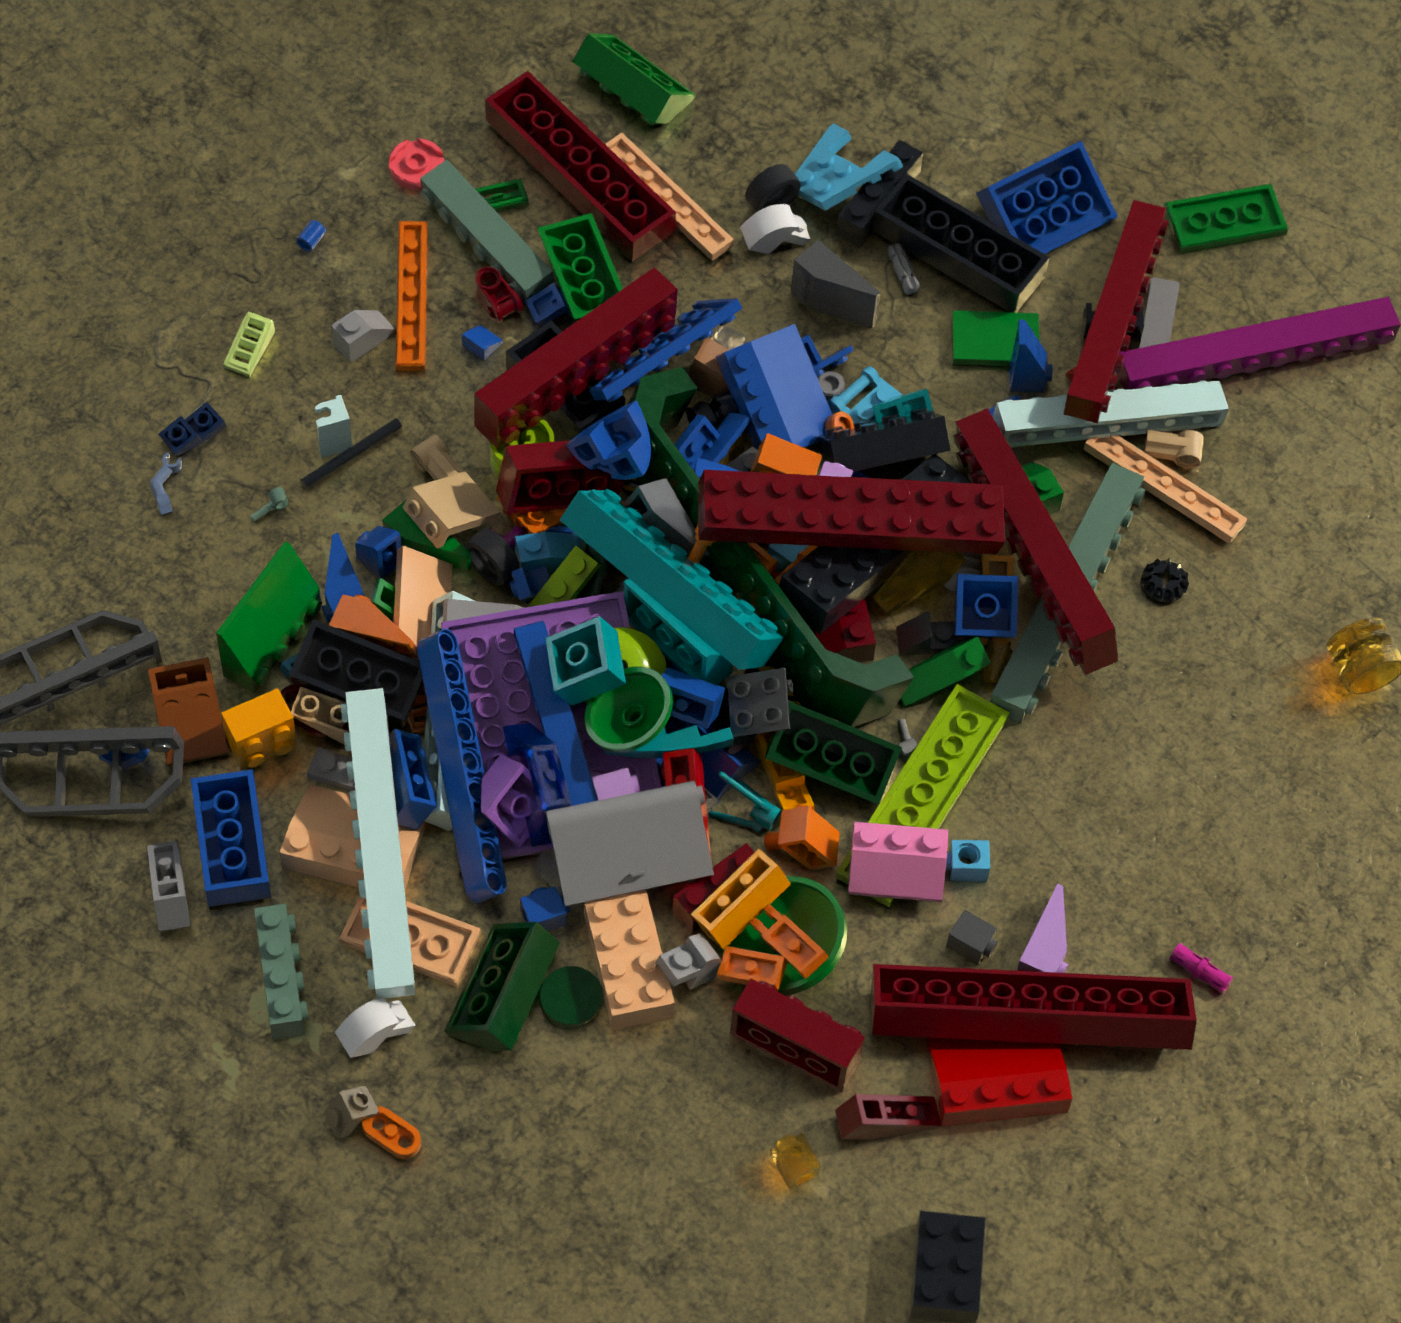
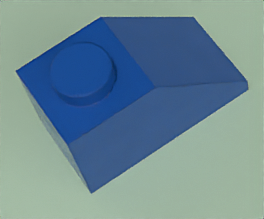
(378, 550)

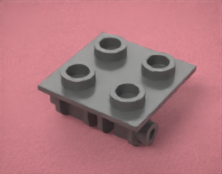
(759, 702)

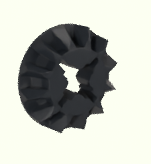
(1153, 585)

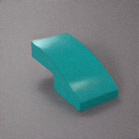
(903, 404)

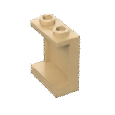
(450, 507)

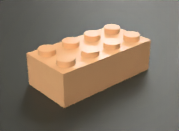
(626, 958)

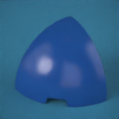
(616, 444)

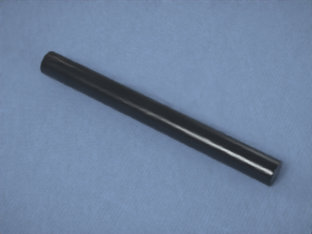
(351, 453)

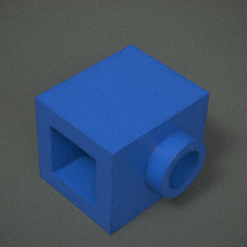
(545, 907)

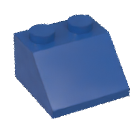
(986, 606)

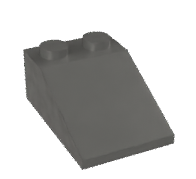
(833, 287)

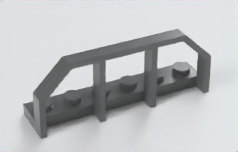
(83, 672)
(97, 742)

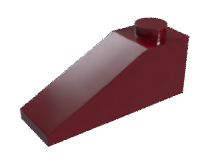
(886, 1116)

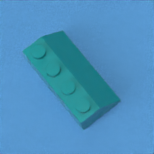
(673, 637)

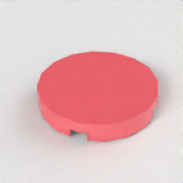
(412, 161)

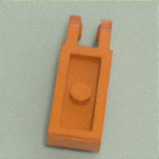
(790, 942)

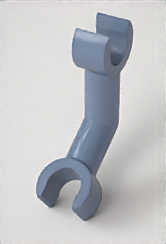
(156, 483)

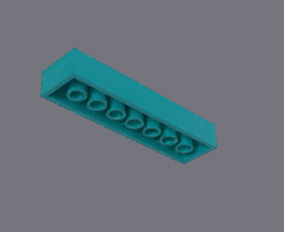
(672, 578)

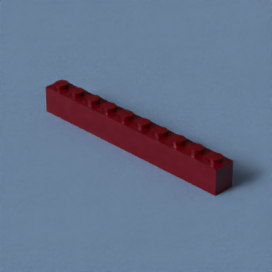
(1115, 312)

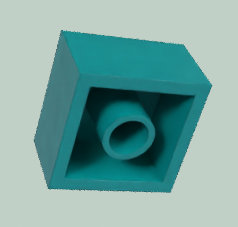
(585, 661)

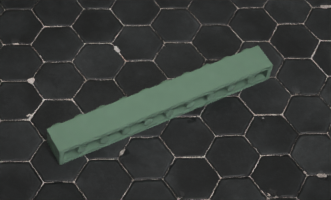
(1090, 546)

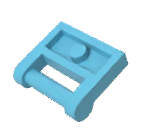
(863, 410)

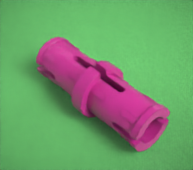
(1201, 968)

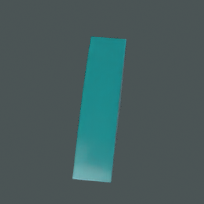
(680, 740)

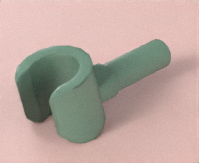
(278, 502)

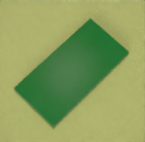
(1225, 218)

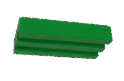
(501, 201)

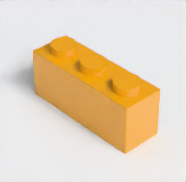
(740, 898)

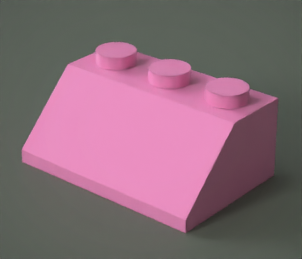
(898, 862)

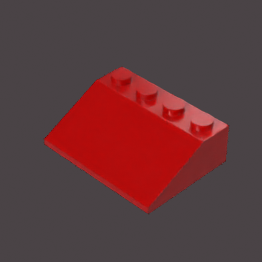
(997, 1080)

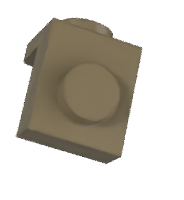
(349, 1109)

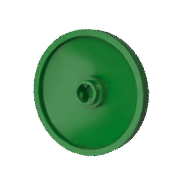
(817, 915)

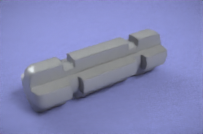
(903, 269)

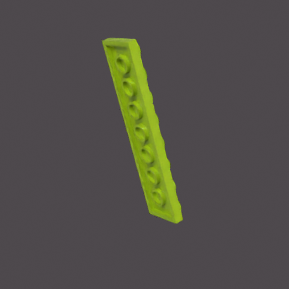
(938, 767)

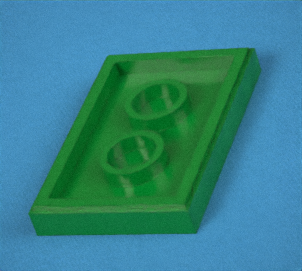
(987, 336)

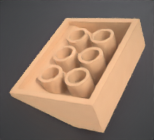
(323, 840)

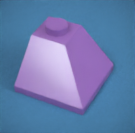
(508, 798)

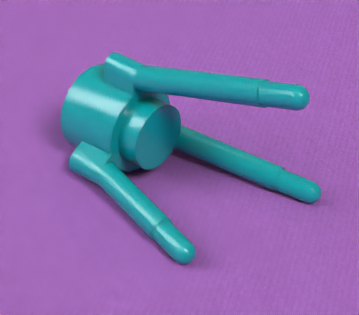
(763, 812)

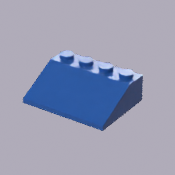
(1050, 200)
(776, 388)

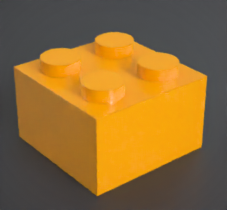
(259, 729)

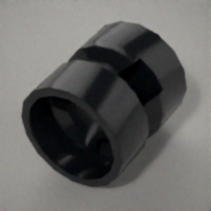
(714, 410)

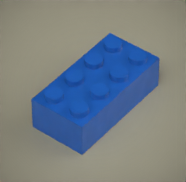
(230, 838)

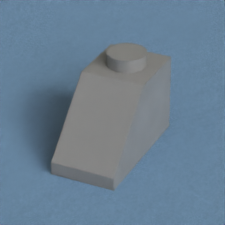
(360, 332)

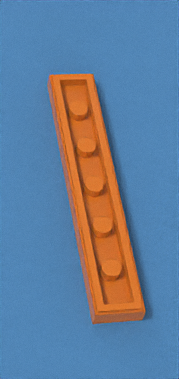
(411, 296)

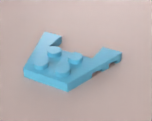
(830, 178)

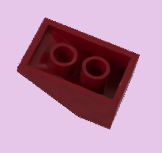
(851, 635)

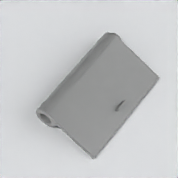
(630, 842)

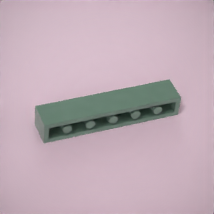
(485, 230)

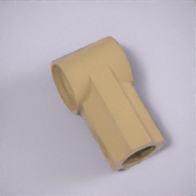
(1182, 447)
(434, 458)

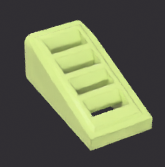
(257, 328)

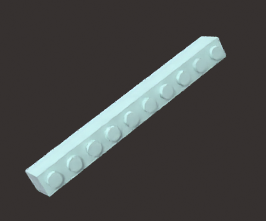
(380, 844)

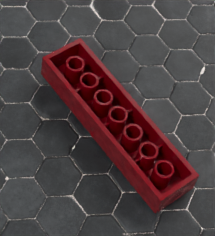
(580, 165)
(575, 358)

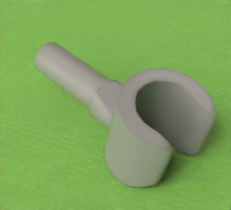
(908, 744)

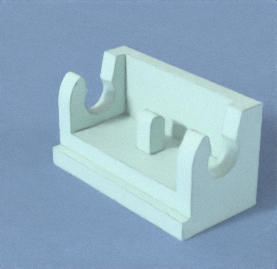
(334, 430)

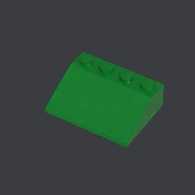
(268, 619)

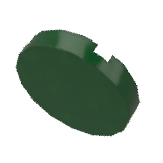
(571, 997)

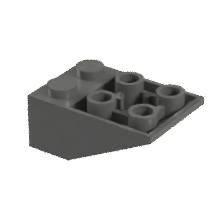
(663, 510)

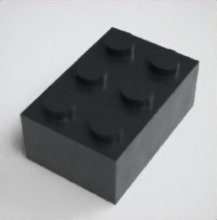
(947, 1267)

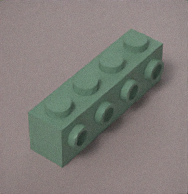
(279, 972)

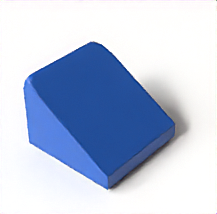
(481, 342)

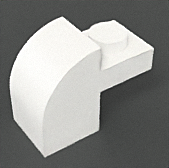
(772, 226)
(372, 1024)

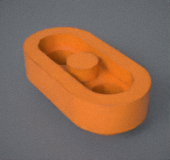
(393, 1133)

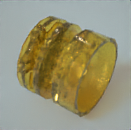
(1365, 655)

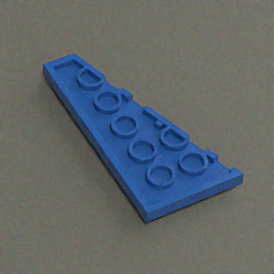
(691, 327)

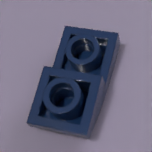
(193, 431)

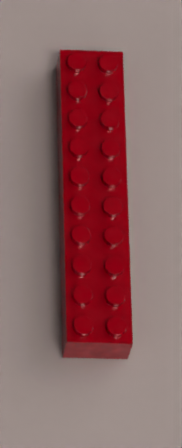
(850, 512)
(1038, 545)
(1032, 1006)

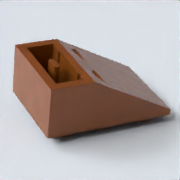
(189, 702)

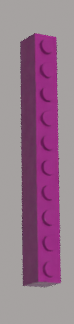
(1261, 345)

